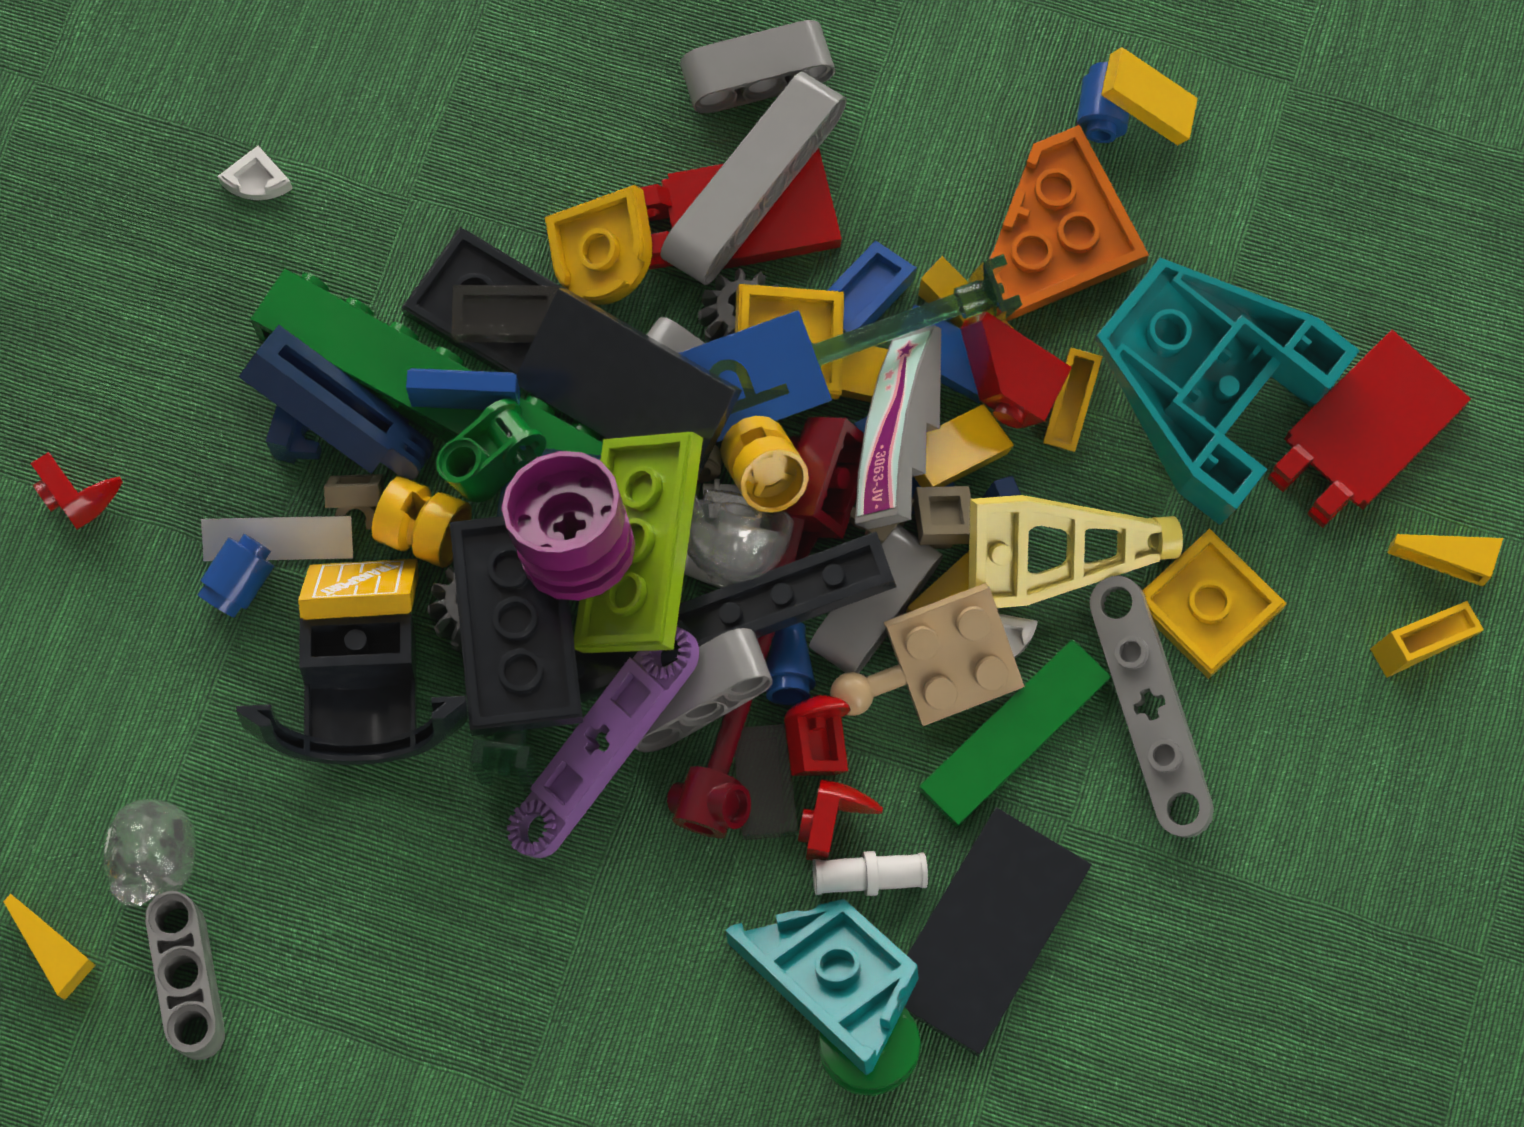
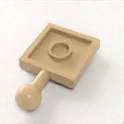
(946, 656)

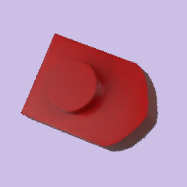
(59, 492)
(817, 736)
(819, 825)

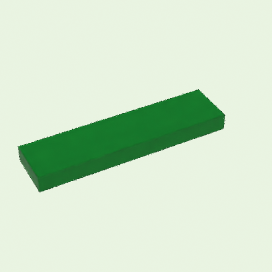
(1014, 733)

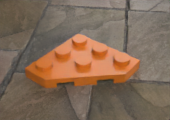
(1064, 226)

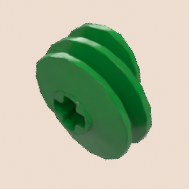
(891, 1069)

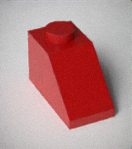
(1012, 371)

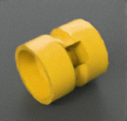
(764, 464)
(415, 519)

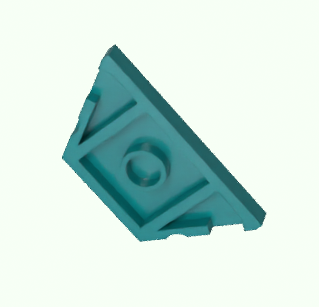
(834, 974)

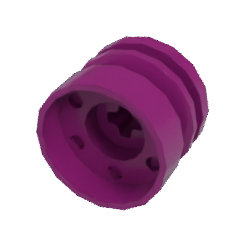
(569, 525)

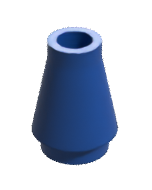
(790, 666)

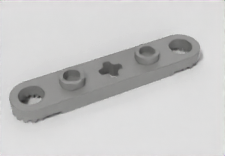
(1161, 744)

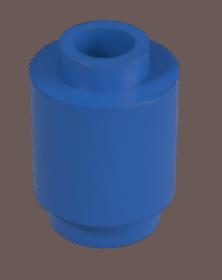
(1096, 115)
(236, 575)

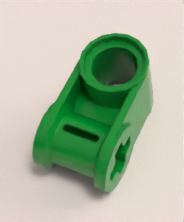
(490, 450)

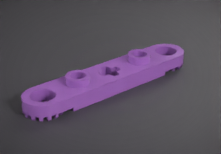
(579, 767)

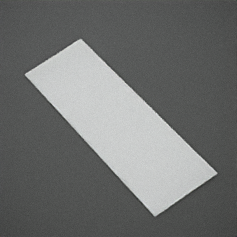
(285, 536)

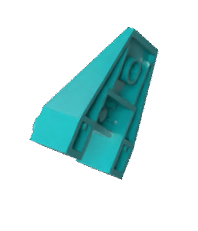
(1196, 358)

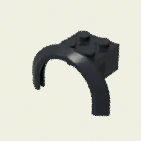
(358, 696)

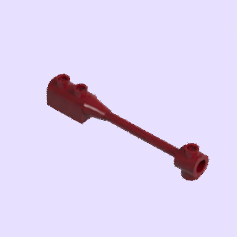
(832, 452)

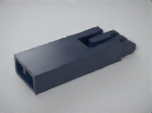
(335, 406)

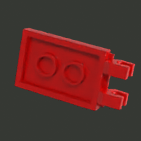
(795, 225)
(1370, 426)

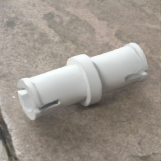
(870, 873)

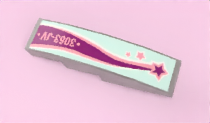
(896, 427)

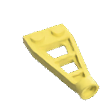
(1002, 536)

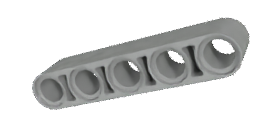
(753, 178)

